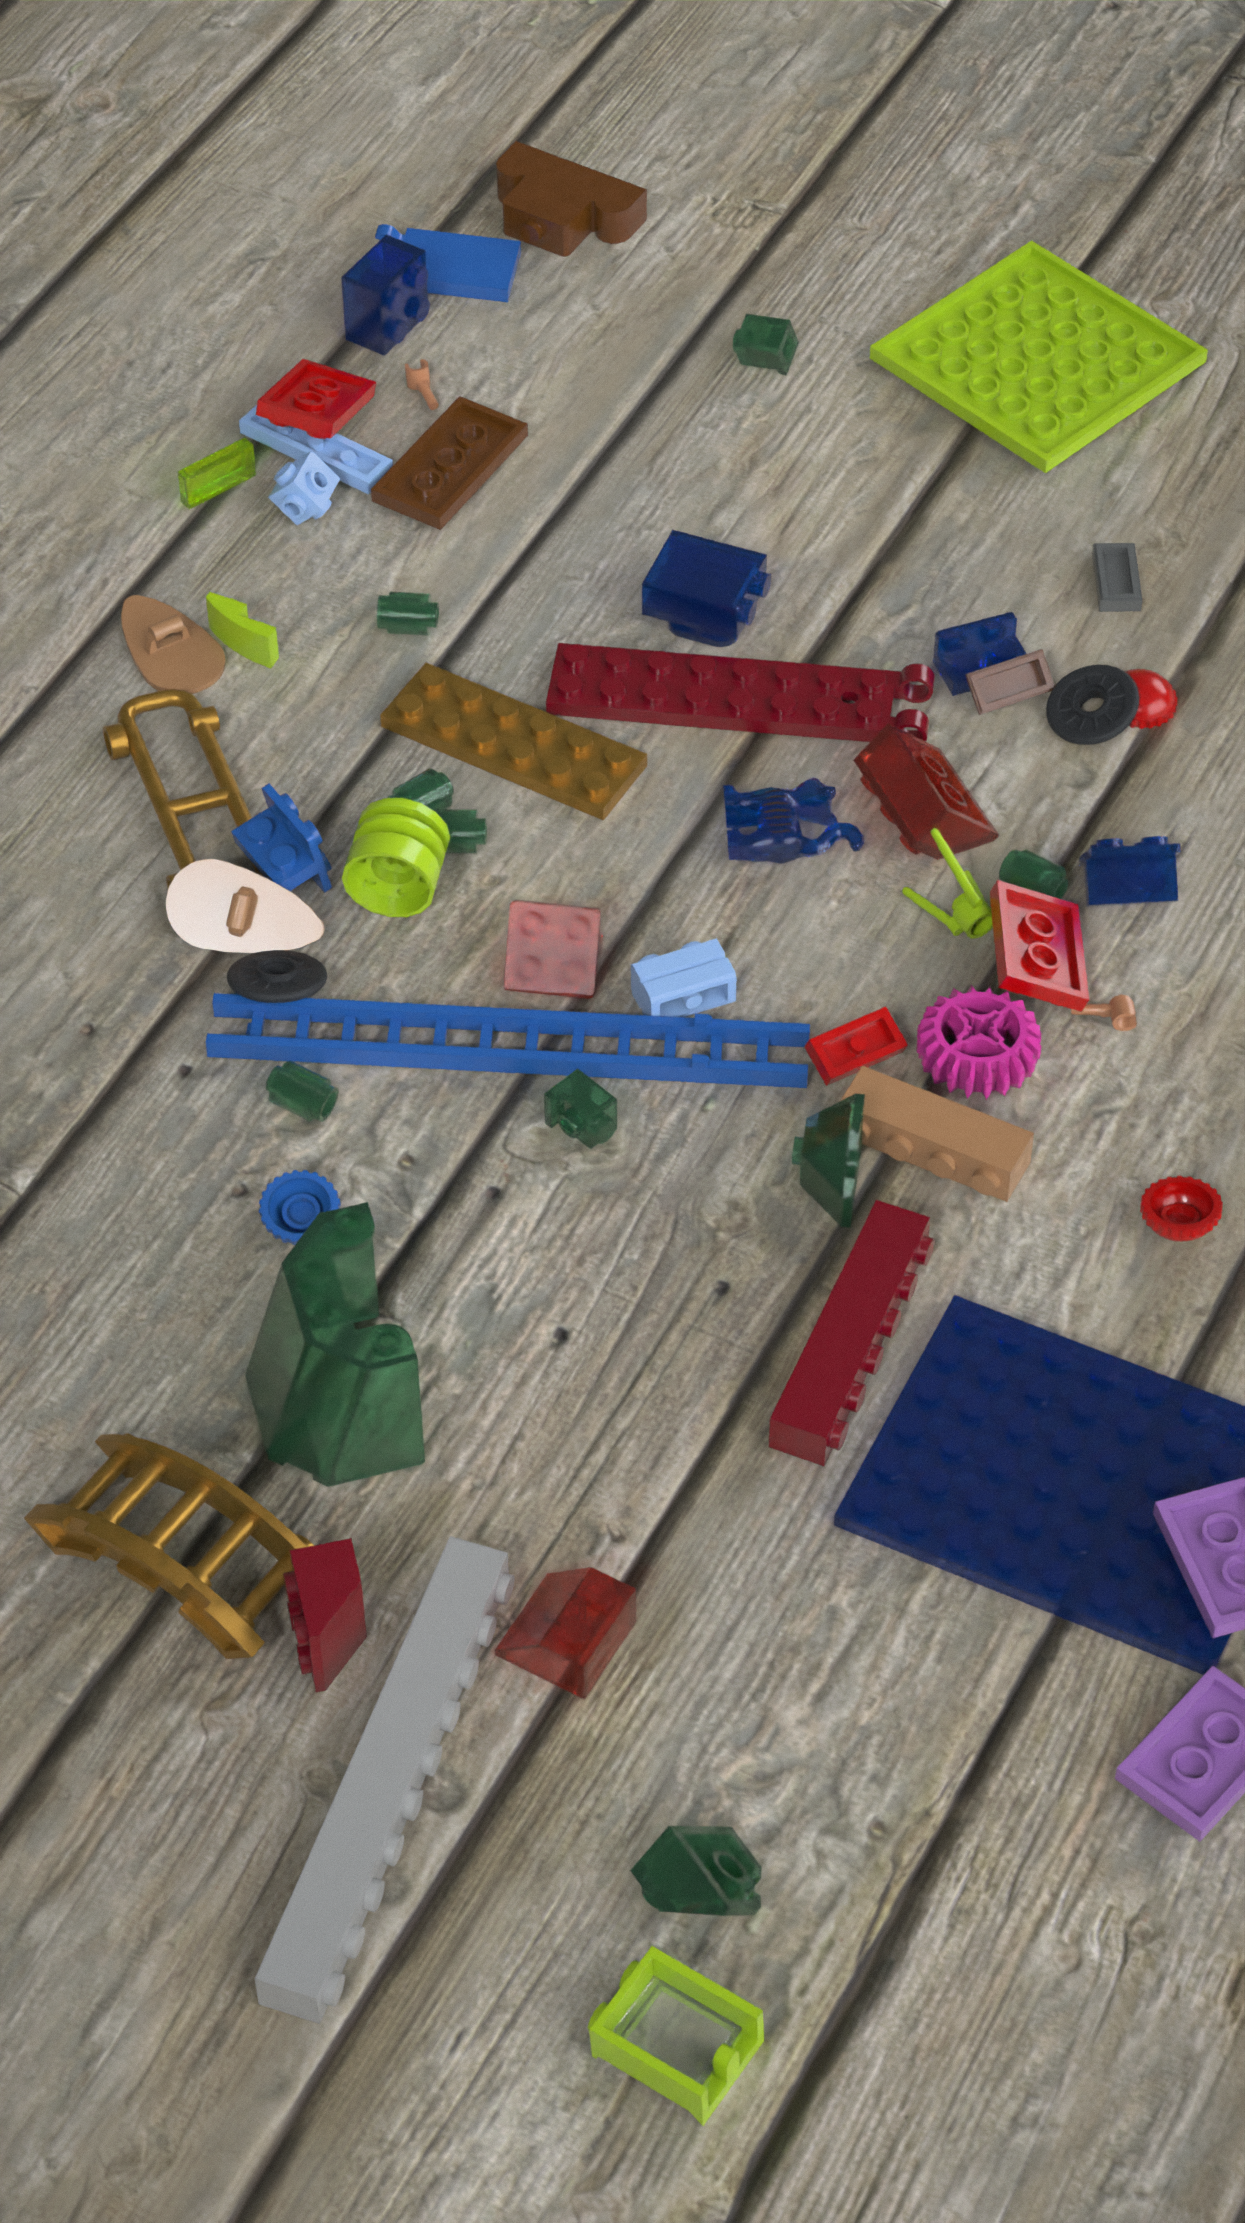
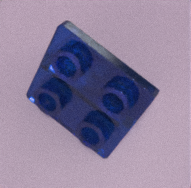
(1131, 873)

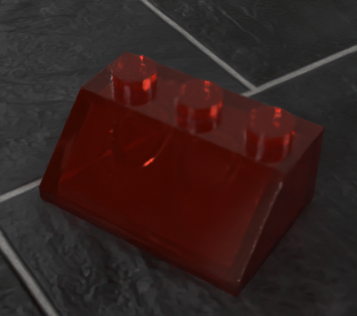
(922, 793)

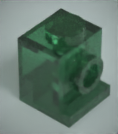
(766, 343)
(581, 1109)

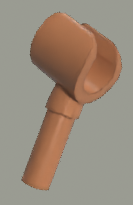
(420, 380)
(1120, 1009)

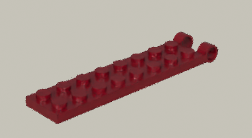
(735, 693)

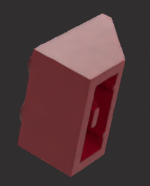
(325, 1608)

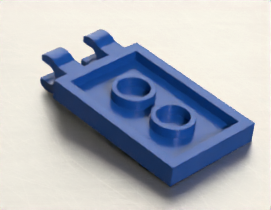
(464, 263)

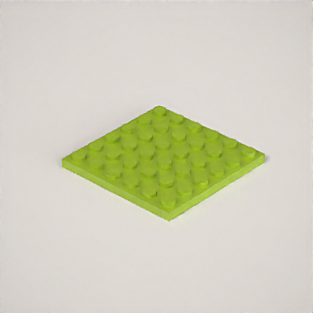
(1038, 355)

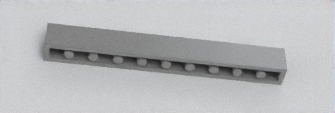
(384, 1782)

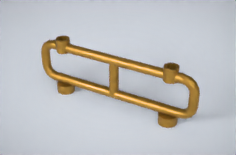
(125, 739)

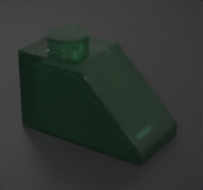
(831, 1156)
(700, 1872)

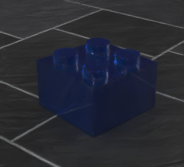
(385, 295)

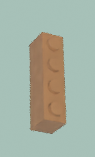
(942, 1135)

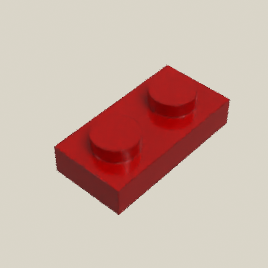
(855, 1045)

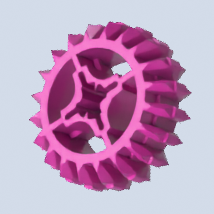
(978, 1056)

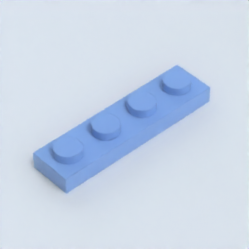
(347, 459)

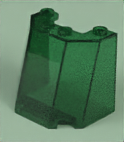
(319, 1388)

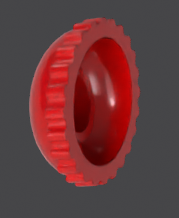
(1156, 699)
(1181, 1208)

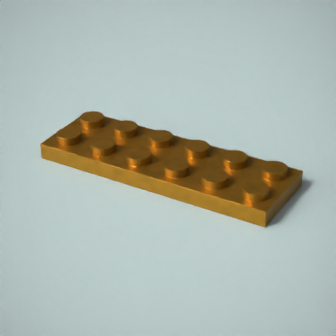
(514, 740)

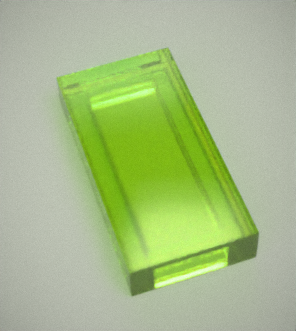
(216, 473)

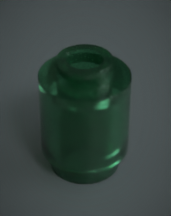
(407, 613)
(428, 788)
(465, 830)
(1034, 873)
(301, 1091)

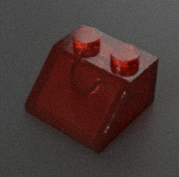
(571, 1628)

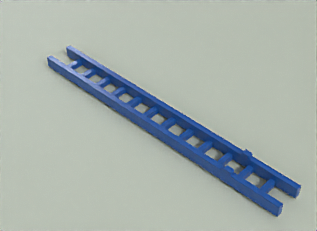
(527, 1061)

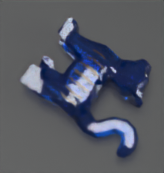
(777, 816)

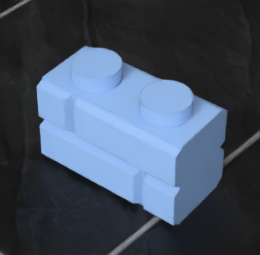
(684, 980)

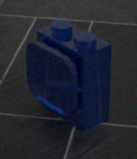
(705, 588)

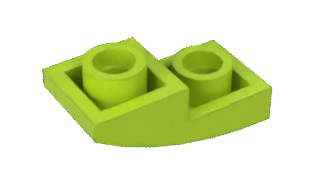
(246, 636)

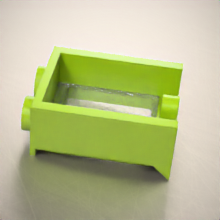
(677, 2032)

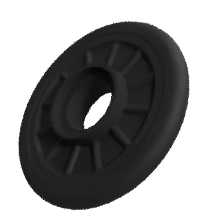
(1093, 727)
(276, 976)

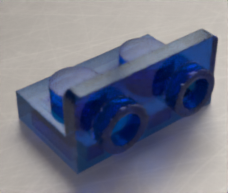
(975, 647)

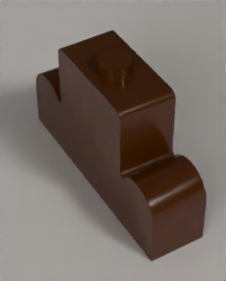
(562, 202)

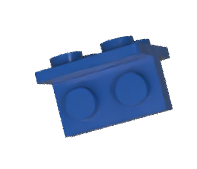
(283, 845)

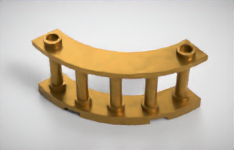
(75, 1532)

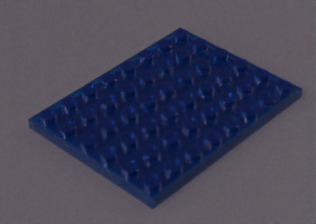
(1043, 1476)

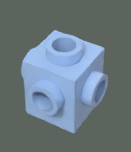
(304, 488)

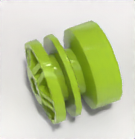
(396, 857)

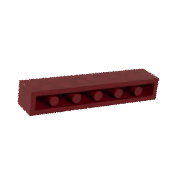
(850, 1334)

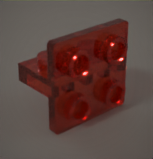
(552, 949)

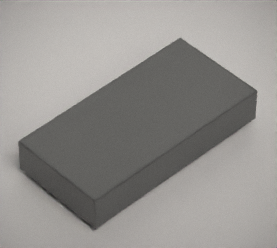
(1117, 577)

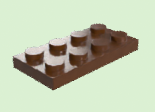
(449, 462)

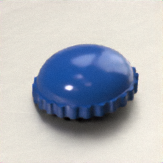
(294, 1202)

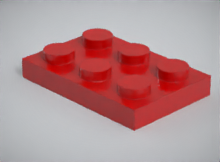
(315, 399)
(1038, 946)

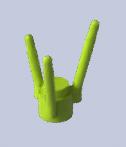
(969, 909)

